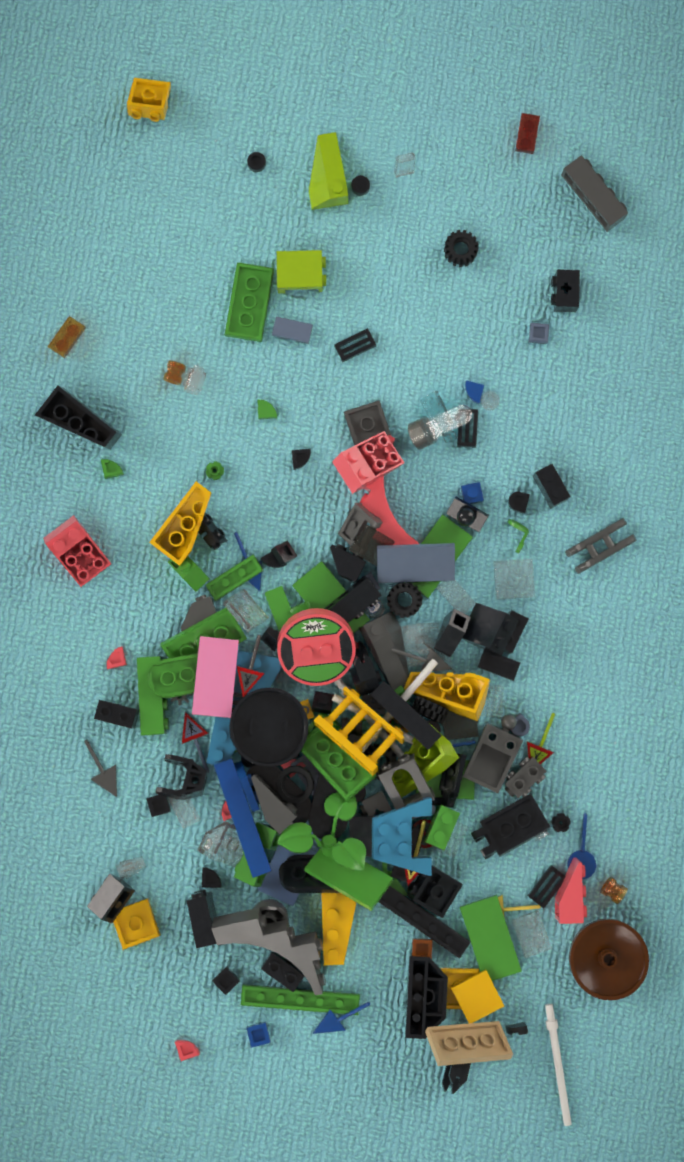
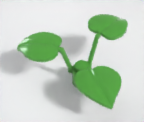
(348, 854)

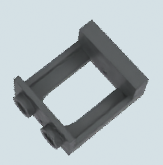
(408, 763)

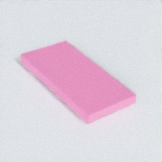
(215, 677)

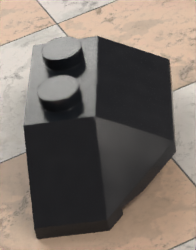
(424, 997)

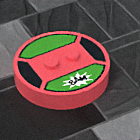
(316, 647)

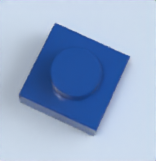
(472, 493)
(258, 1034)

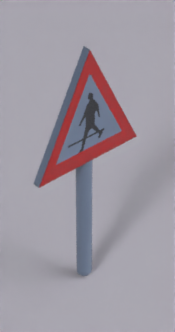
(192, 731)

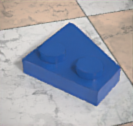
(246, 782)

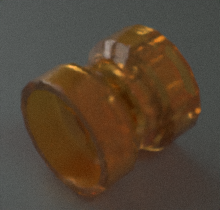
(174, 372)
(613, 890)

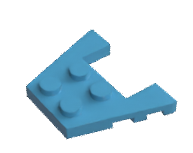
(394, 837)

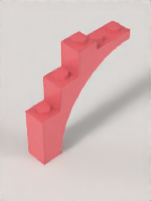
(377, 505)

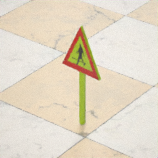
(538, 752)

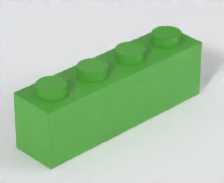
(151, 706)

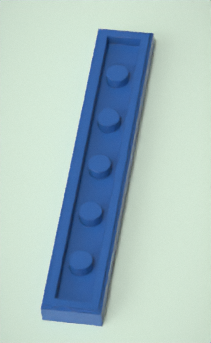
(242, 818)

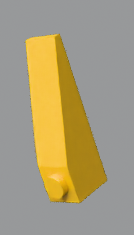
(181, 528)
(458, 693)

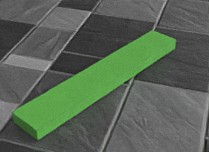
(299, 999)

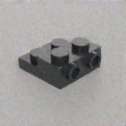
(434, 891)

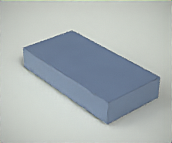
(292, 330)

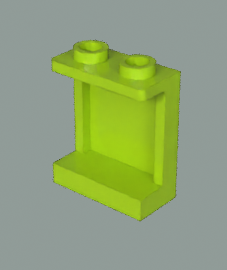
(300, 270)

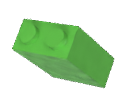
(441, 827)

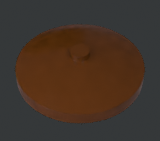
(608, 959)

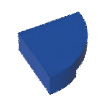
(474, 391)

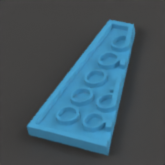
(221, 744)

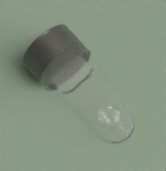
(426, 431)

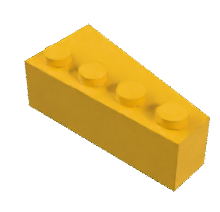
(336, 924)

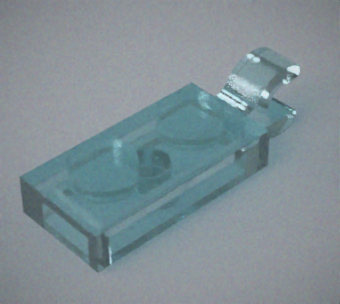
(434, 406)

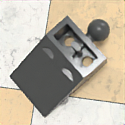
(492, 758)
(275, 809)

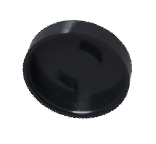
(268, 727)

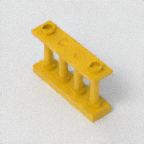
(355, 750)

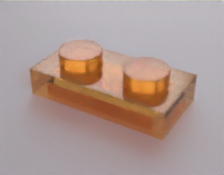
(66, 337)

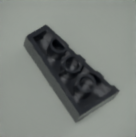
(71, 414)

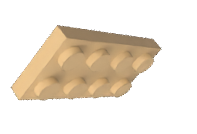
(468, 1043)

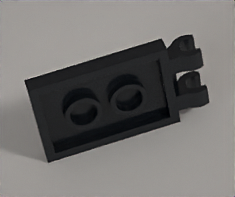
(511, 827)

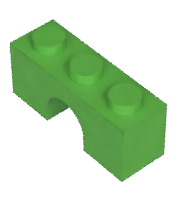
(269, 839)

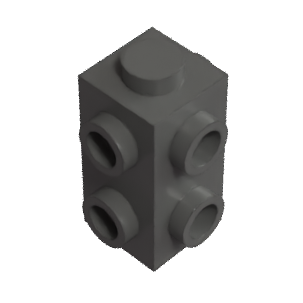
(521, 780)

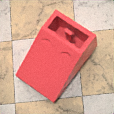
(367, 462)
(76, 551)
(569, 897)

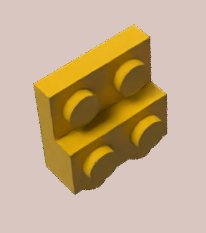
(148, 99)

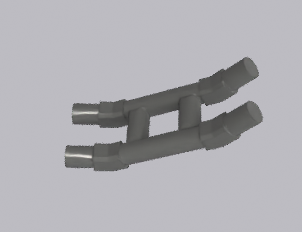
(603, 534)

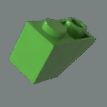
(190, 573)

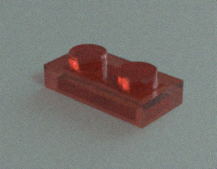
(527, 133)

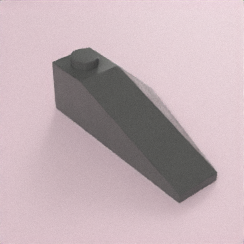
(381, 637)

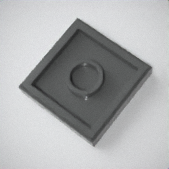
(366, 422)

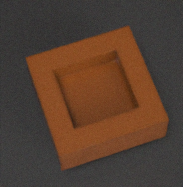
(422, 947)

